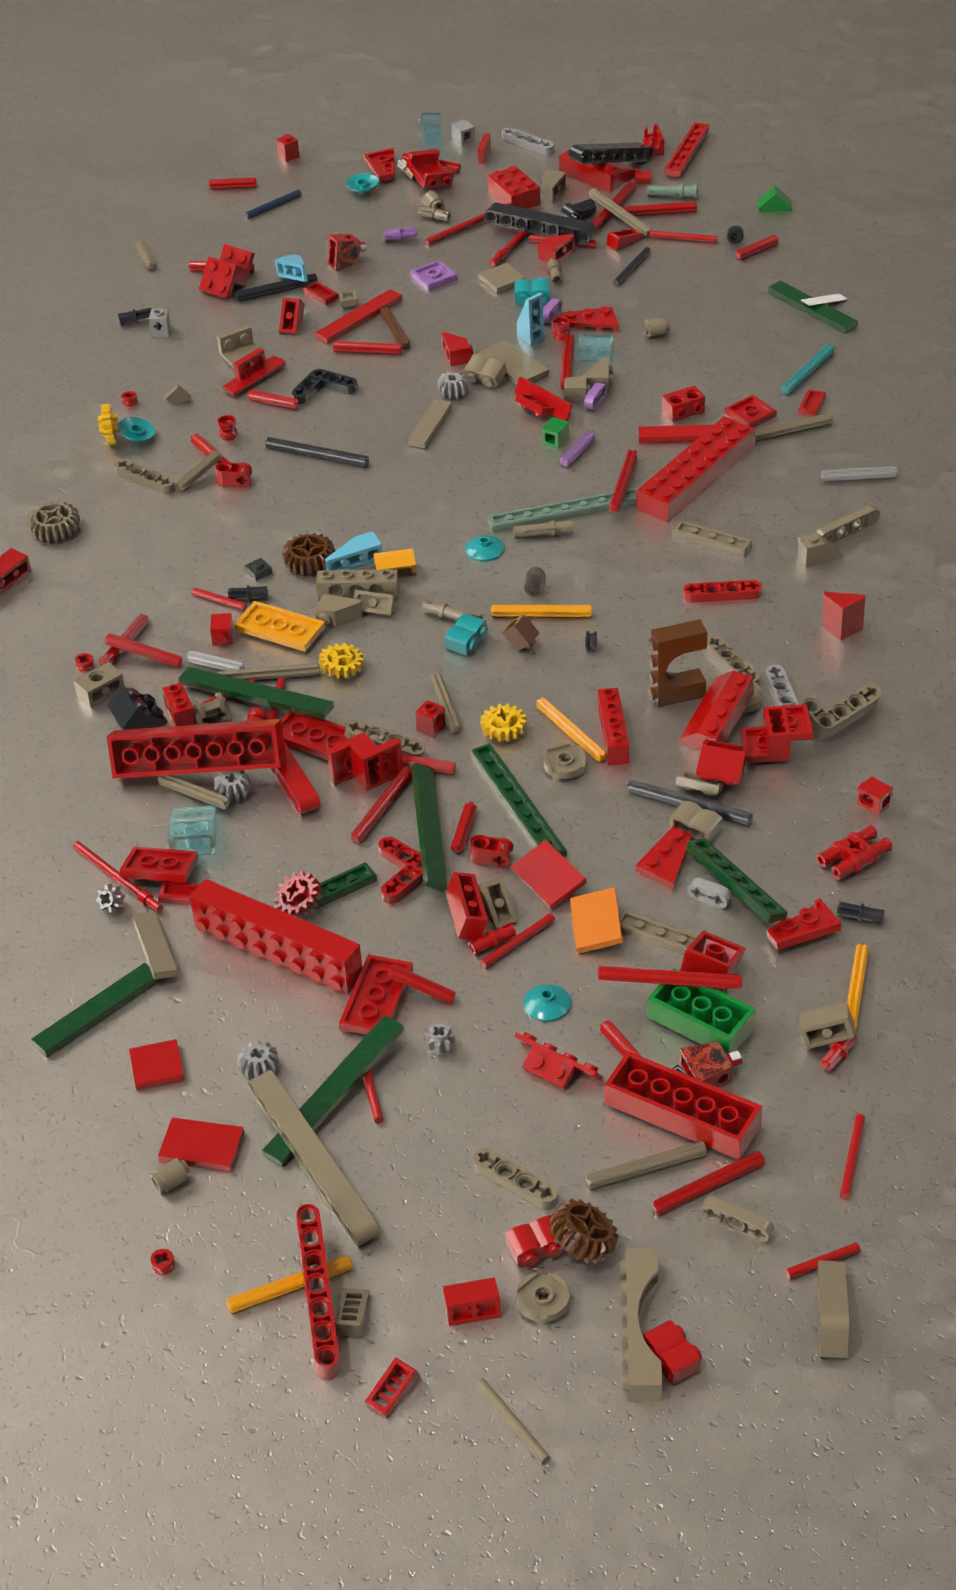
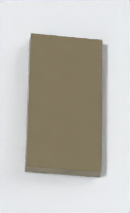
(516, 361)

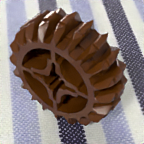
(307, 553)
(583, 1230)

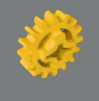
(108, 424)
(341, 660)
(503, 722)

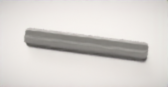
(859, 473)

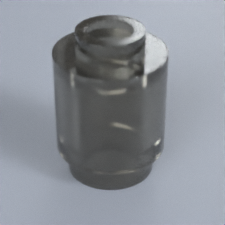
(535, 581)

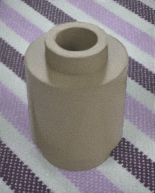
(432, 199)
(656, 326)
(170, 1175)

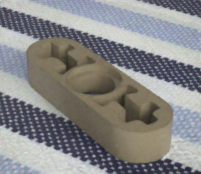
(725, 1214)

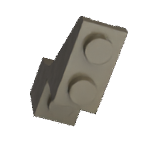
(577, 387)

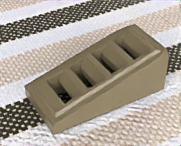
(346, 1327)

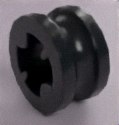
(591, 640)

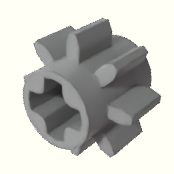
(110, 897)
(440, 1038)

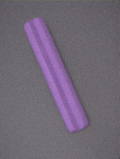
(577, 448)

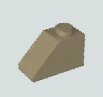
(553, 184)
(816, 549)
(338, 610)
(497, 902)

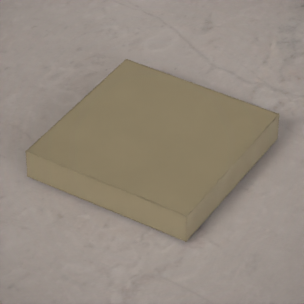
(501, 277)

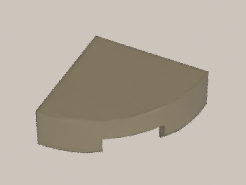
(178, 395)

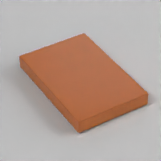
(596, 920)

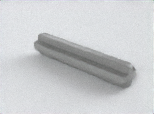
(214, 661)

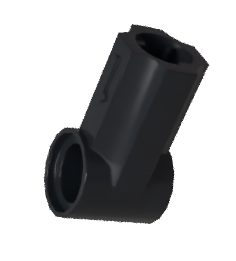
(579, 209)

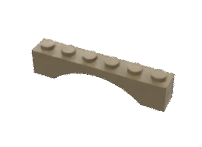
(644, 1367)

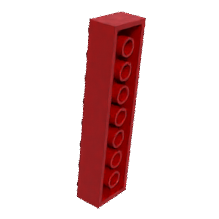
(695, 469)
(196, 748)
(276, 936)

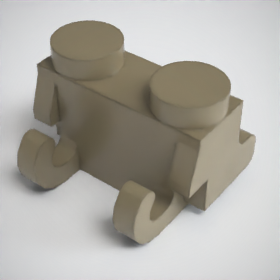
(210, 708)

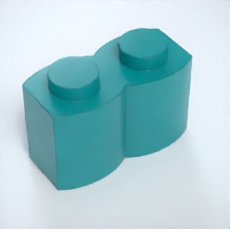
(526, 288)
(466, 634)

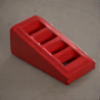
(622, 238)
(396, 1366)

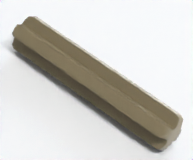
(145, 254)
(198, 470)

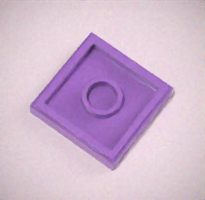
(433, 275)

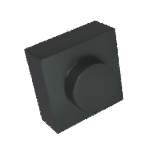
(258, 569)

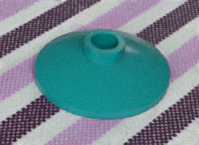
(362, 182)
(136, 429)
(484, 548)
(547, 1002)

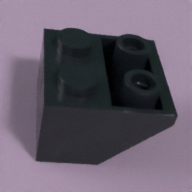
(135, 709)

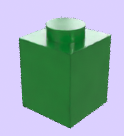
(555, 433)

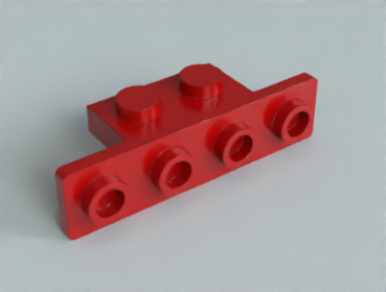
(251, 370)
(541, 401)
(551, 1065)

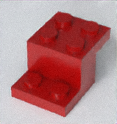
(223, 273)
(780, 727)
(364, 761)

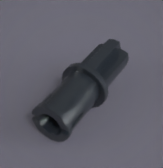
(133, 316)
(248, 593)
(861, 912)

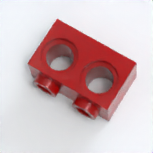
(683, 403)
(178, 705)

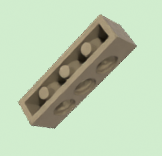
(345, 582)

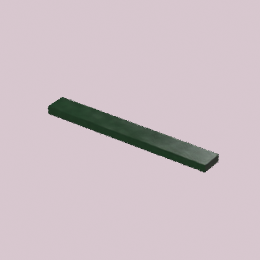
(256, 692)
(515, 797)
(429, 828)
(340, 1082)

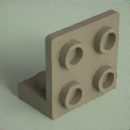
(236, 344)

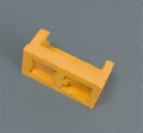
(395, 560)

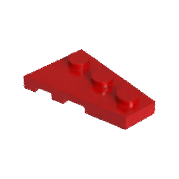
(381, 164)
(665, 858)

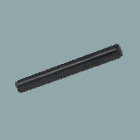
(273, 288)

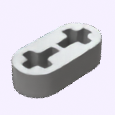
(709, 893)

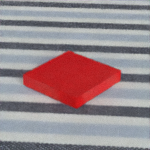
(750, 411)
(156, 1064)

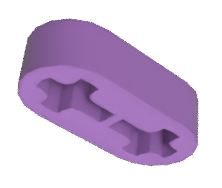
(552, 310)
(595, 396)

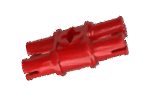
(854, 852)

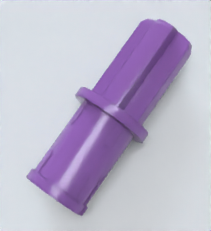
(400, 233)

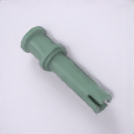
(669, 190)

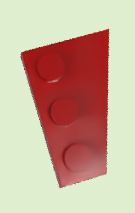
(598, 318)
(808, 925)

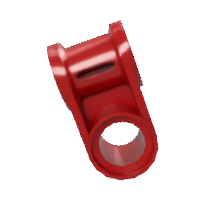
(231, 474)
(488, 851)

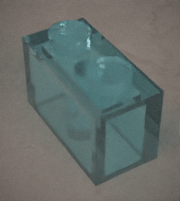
(430, 130)
(593, 347)

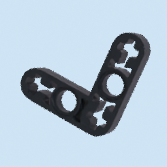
(323, 378)

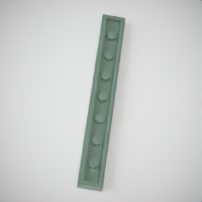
(558, 510)

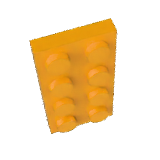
(279, 626)

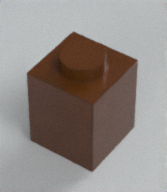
(521, 633)

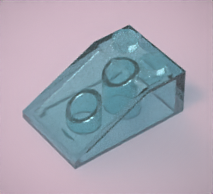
(193, 829)

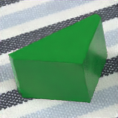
(774, 201)

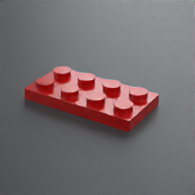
(311, 734)
(373, 995)

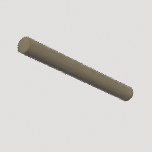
(513, 1421)

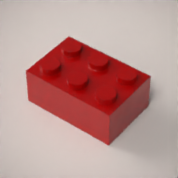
(514, 188)

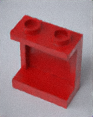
(428, 170)

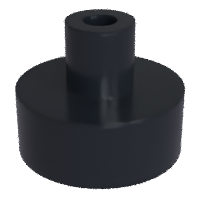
(735, 234)

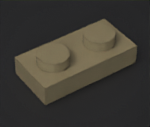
(376, 602)
(691, 782)

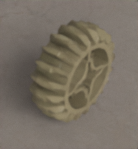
(54, 521)

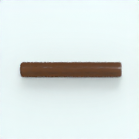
(395, 327)

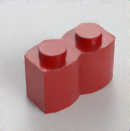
(532, 1242)
(676, 1354)

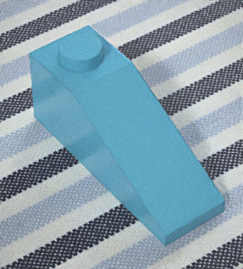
(291, 267)
(531, 321)
(355, 553)

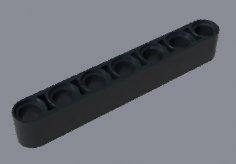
(610, 153)
(539, 222)

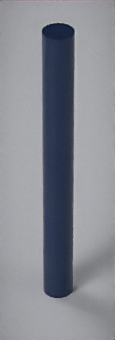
(273, 203)

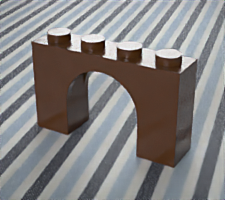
(665, 646)

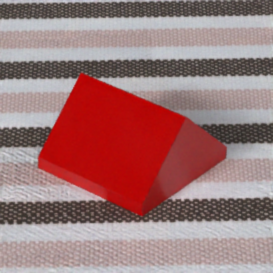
(843, 613)

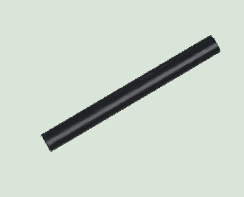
(631, 266)

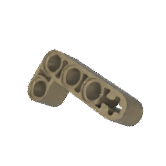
(843, 713)
(833, 1309)

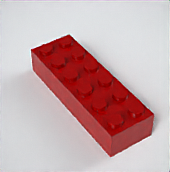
(683, 1105)

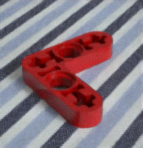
(408, 867)

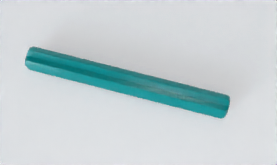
(807, 369)

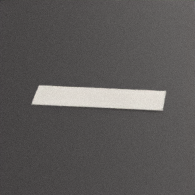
(824, 299)

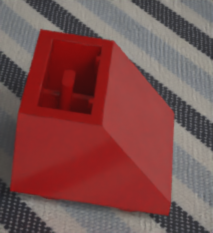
(721, 762)

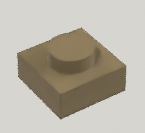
(348, 298)

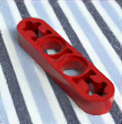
(745, 590)

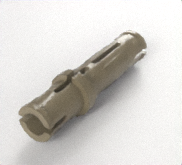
(566, 527)
(443, 610)

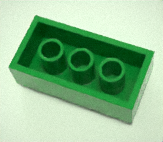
(702, 1014)

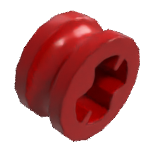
(129, 398)
(81, 658)
(162, 1255)

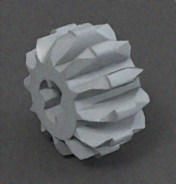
(452, 385)
(233, 785)
(258, 1059)

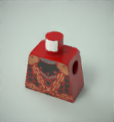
(343, 250)
(709, 1063)

